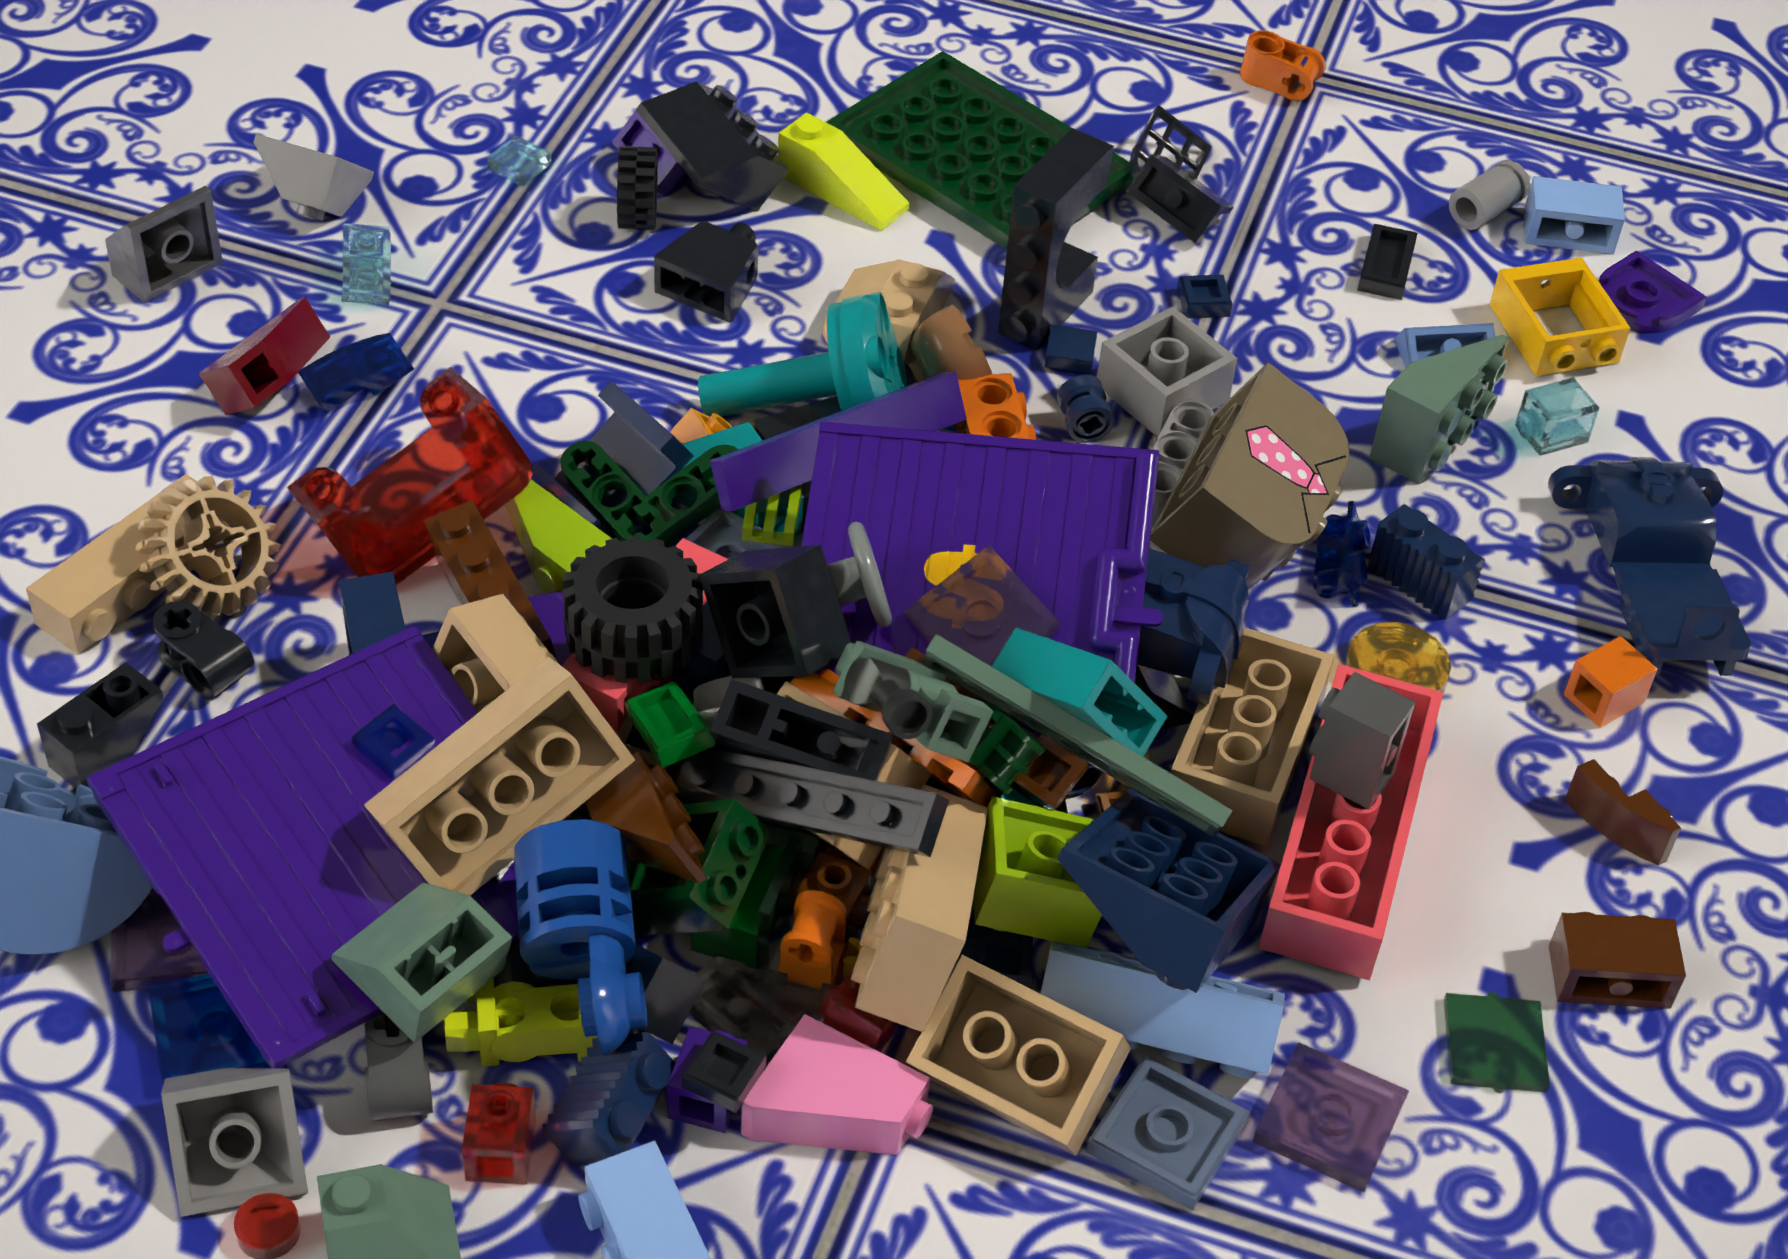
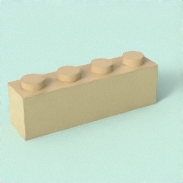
(100, 583)

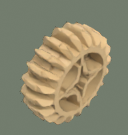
(199, 506)

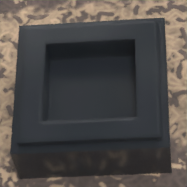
(724, 1071)

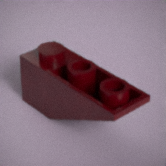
(266, 359)

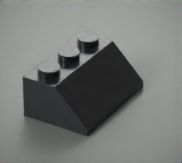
(715, 142)

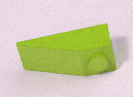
(550, 535)

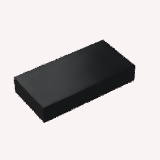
(1387, 261)

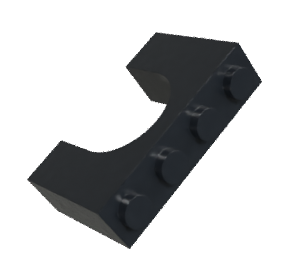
(1043, 273)

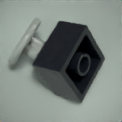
(784, 606)

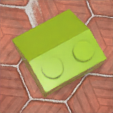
(1023, 882)

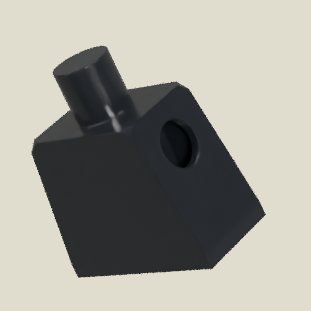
(709, 268)

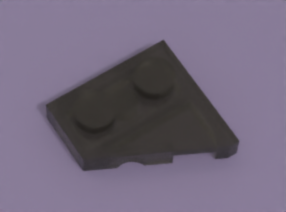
(753, 1004)

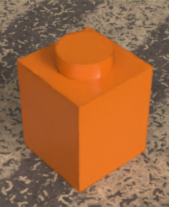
(1610, 681)

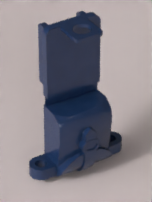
(1660, 545)
(1201, 620)

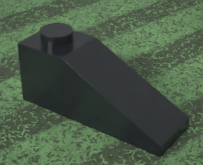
(797, 734)

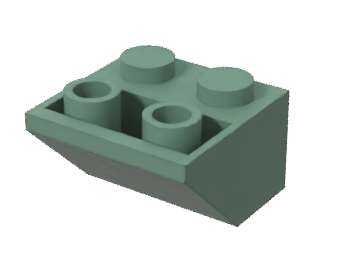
(425, 957)

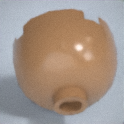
(945, 346)

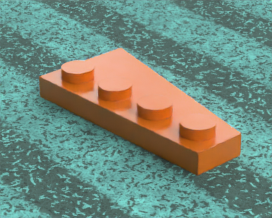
(954, 774)

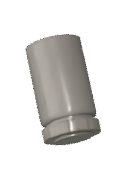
(1489, 194)

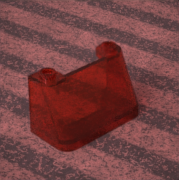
(460, 459)

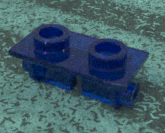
(1341, 559)

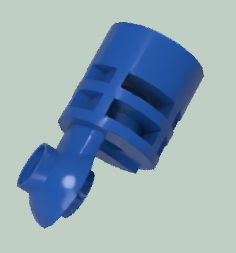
(580, 921)

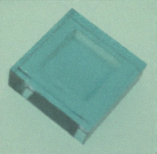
(519, 160)

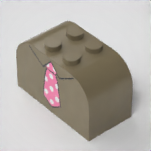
(1256, 479)

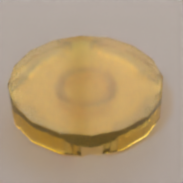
(1401, 654)

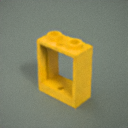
(1569, 283)

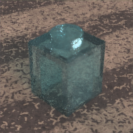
(1556, 416)

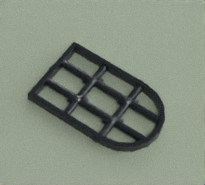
(1164, 141)

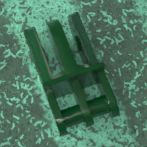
(1004, 750)

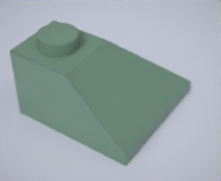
(386, 1215)

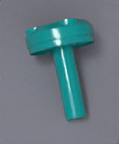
(858, 367)

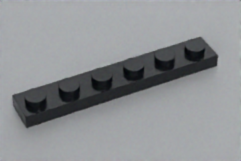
(814, 799)

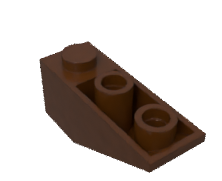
(651, 818)

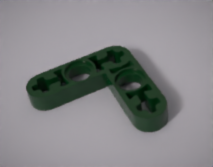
(652, 509)

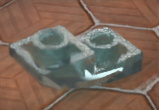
(366, 264)

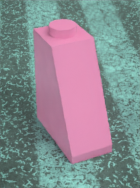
(836, 1095)

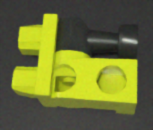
(519, 1017)

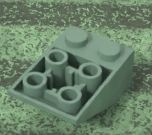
(1437, 406)

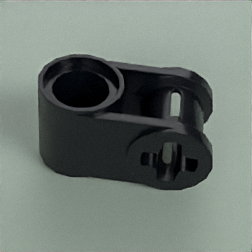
(200, 648)

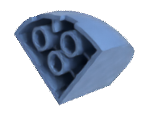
(60, 865)

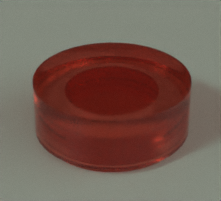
(267, 1226)

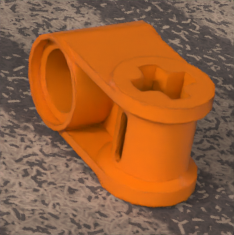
(1276, 65)
(816, 944)

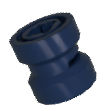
(1085, 408)

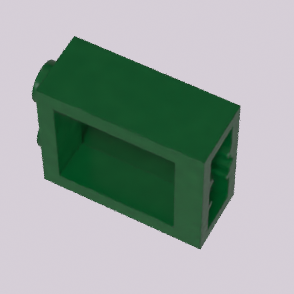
(730, 840)

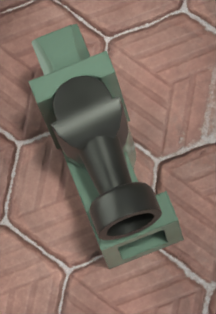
(912, 699)

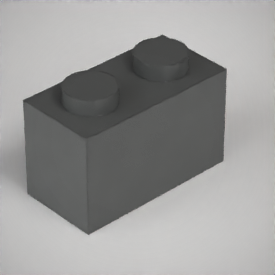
(1360, 739)

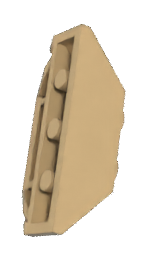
(910, 295)

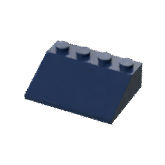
(1169, 887)

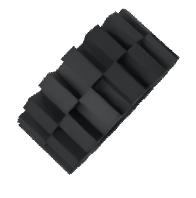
(637, 187)

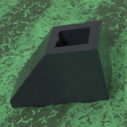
(99, 725)

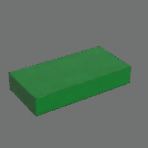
(669, 724)

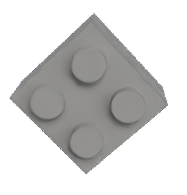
(1162, 365)

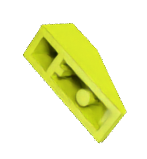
(835, 170)

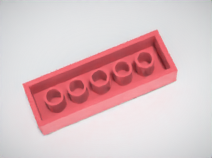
(1348, 858)

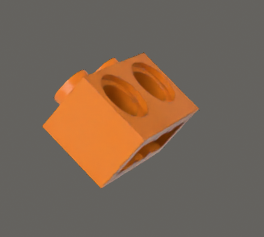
(994, 408)

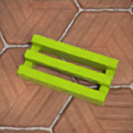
(768, 534)

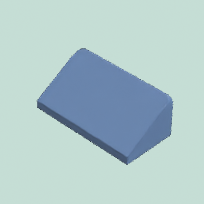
(1424, 342)

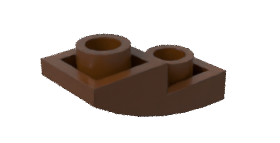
(1631, 822)

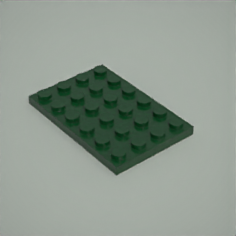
(960, 141)

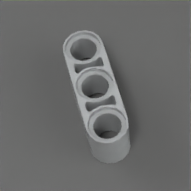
(1176, 446)

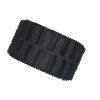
(633, 609)

